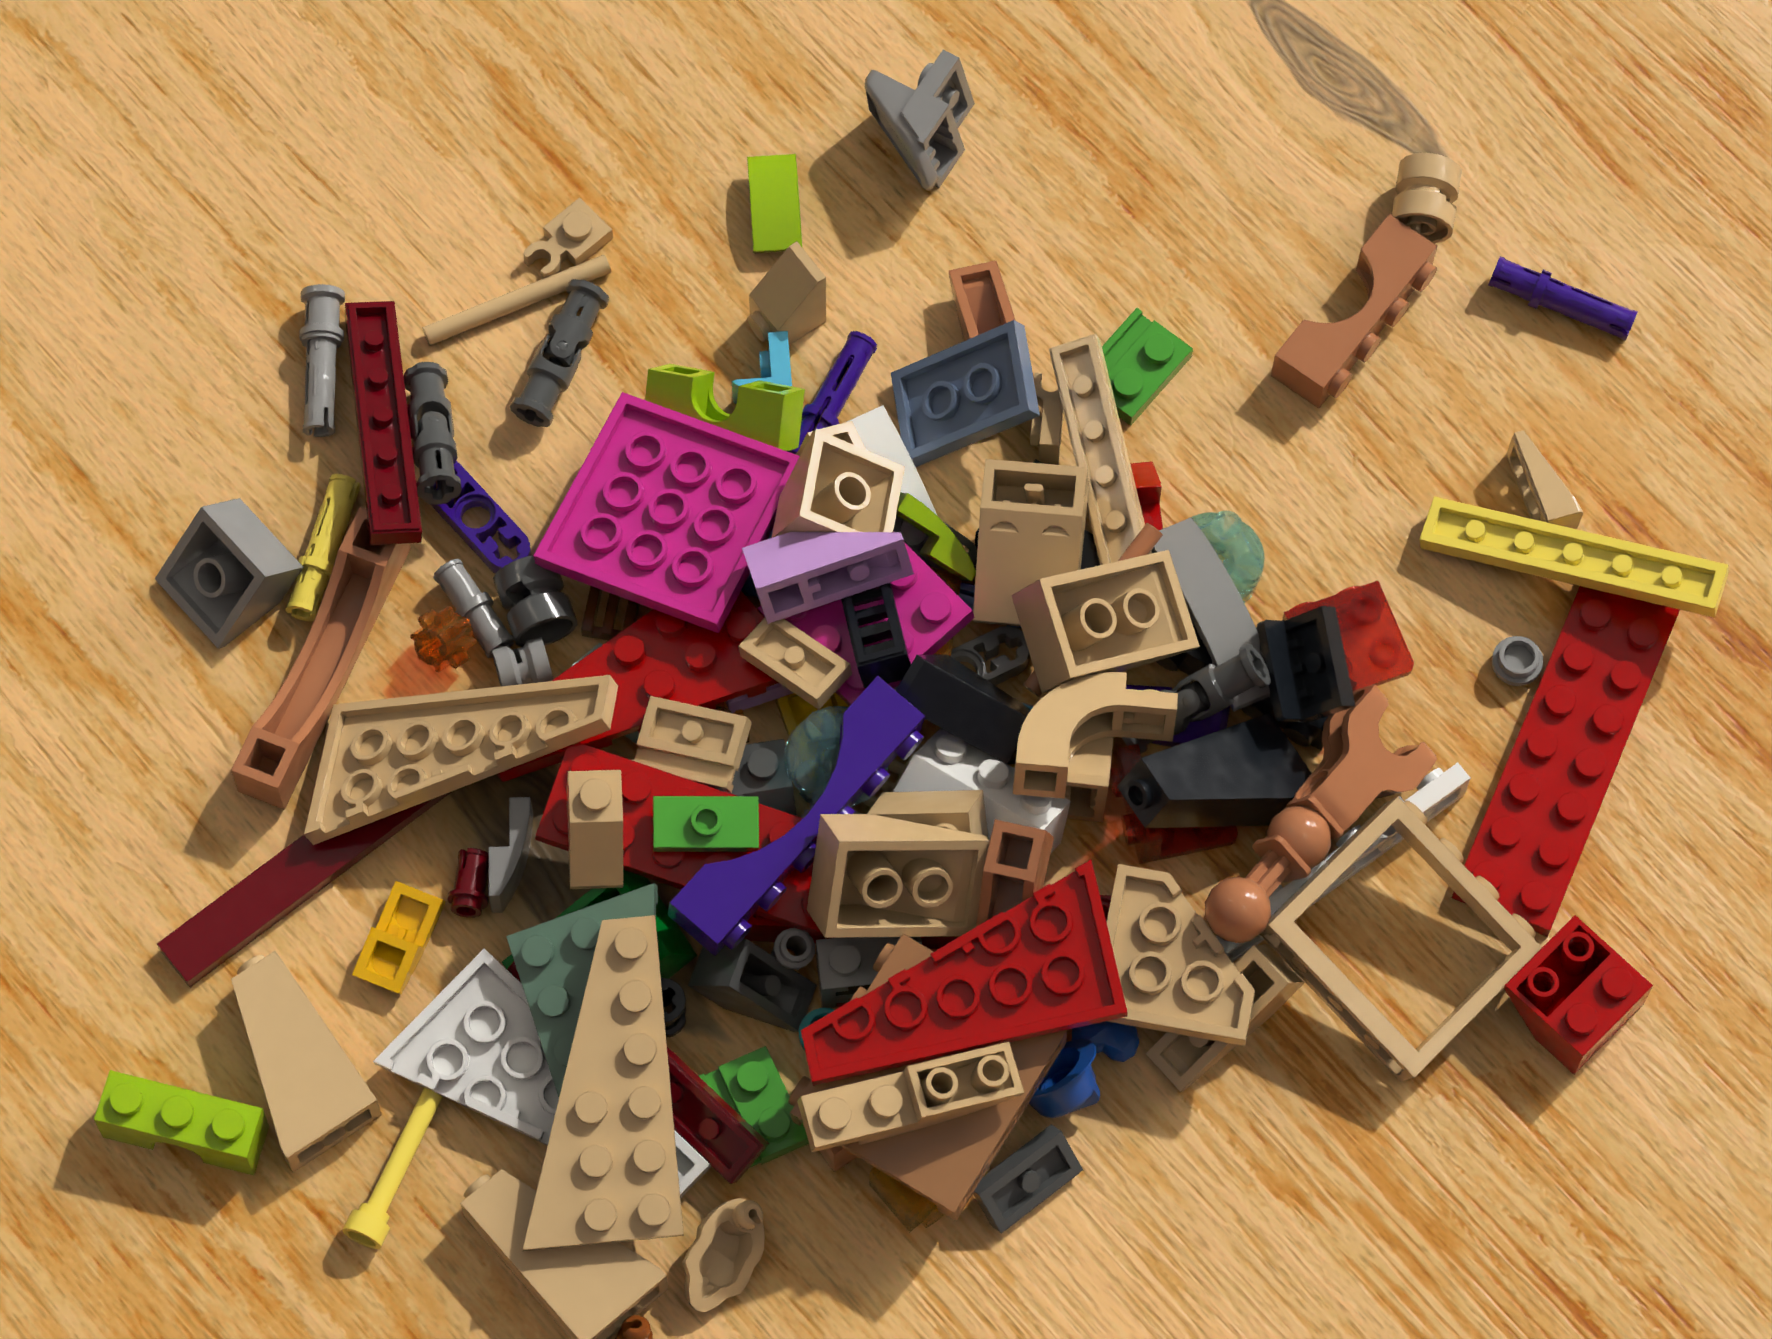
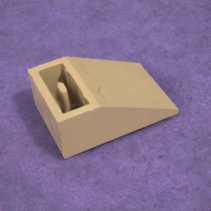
(1027, 531)

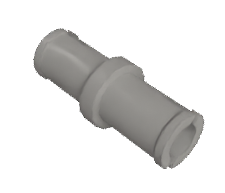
(473, 605)

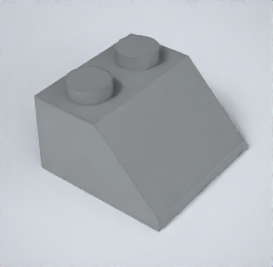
(227, 570)

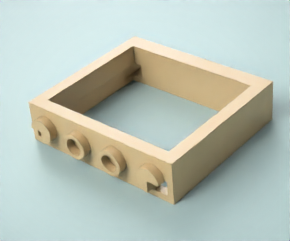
(1342, 995)

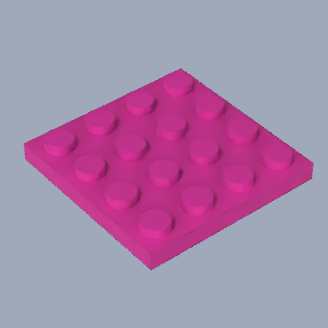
(667, 512)

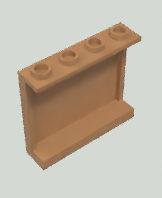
(954, 1155)

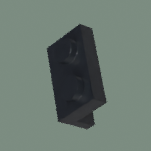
(1306, 666)

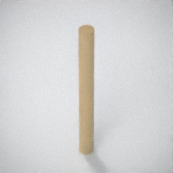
(514, 300)

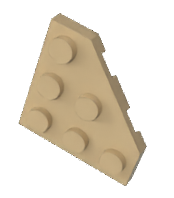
(1173, 962)

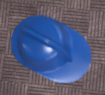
(1069, 1082)

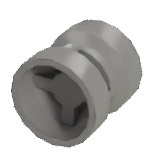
(522, 664)

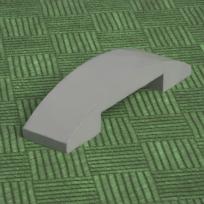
(1211, 599)

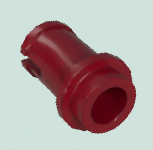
(470, 883)

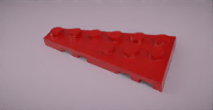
(666, 661)
(1002, 982)

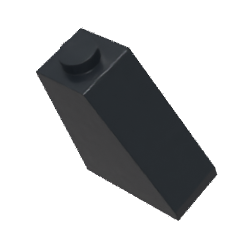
(965, 704)

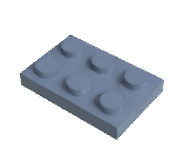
(965, 393)

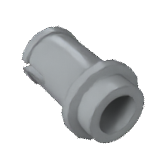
(799, 942)

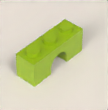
(762, 410)
(210, 1126)

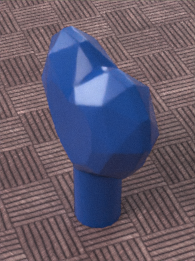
(1111, 1038)

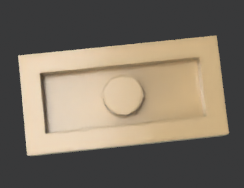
(795, 661)

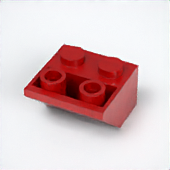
(1576, 994)

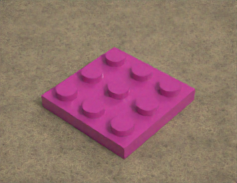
(927, 613)

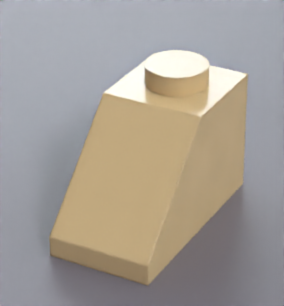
(789, 297)
(595, 829)

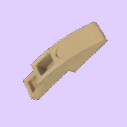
(911, 1098)

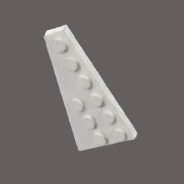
(486, 1054)

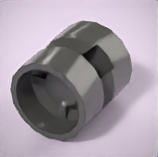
(534, 602)

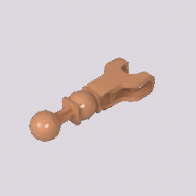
(1332, 798)

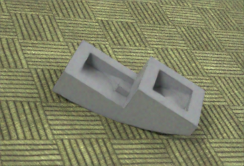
(509, 862)

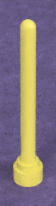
(369, 1222)

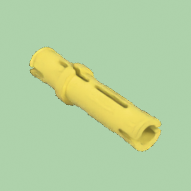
(323, 547)

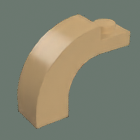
(1079, 714)

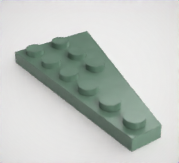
(556, 964)

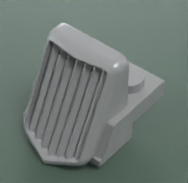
(924, 120)

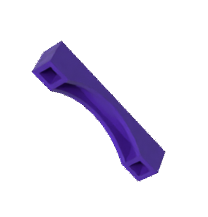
(727, 893)

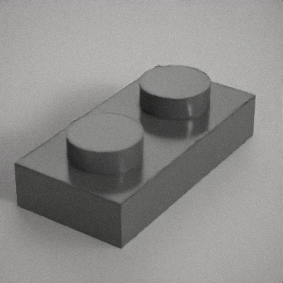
(1026, 1178)

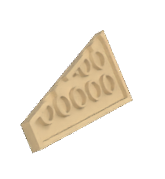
(422, 746)
(613, 1132)

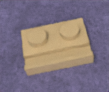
(692, 742)

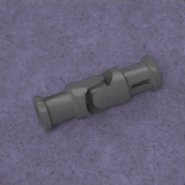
(557, 366)
(432, 432)
(1216, 691)

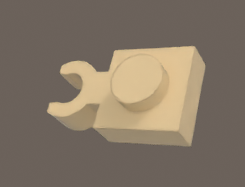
(570, 236)

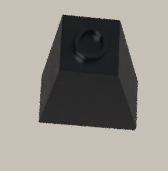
(1218, 779)

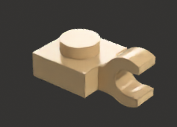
(1047, 430)

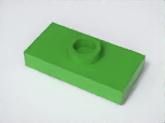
(705, 823)

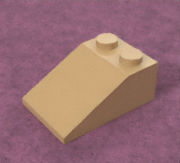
(1104, 619)
(894, 878)

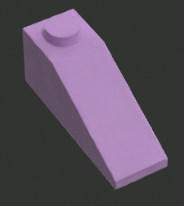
(818, 568)

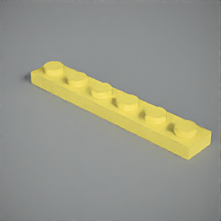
(1574, 556)

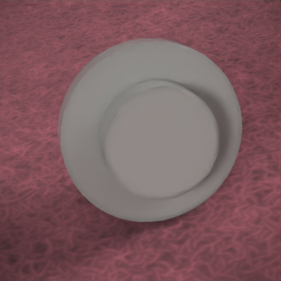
(1517, 661)

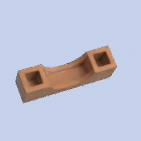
(1320, 355)

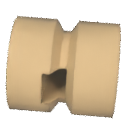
(1425, 196)

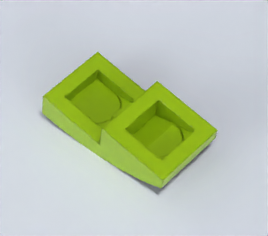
(774, 202)
(942, 545)

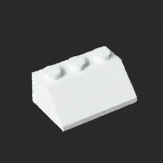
(955, 765)

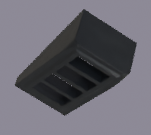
(886, 659)

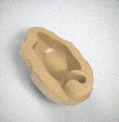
(723, 1253)

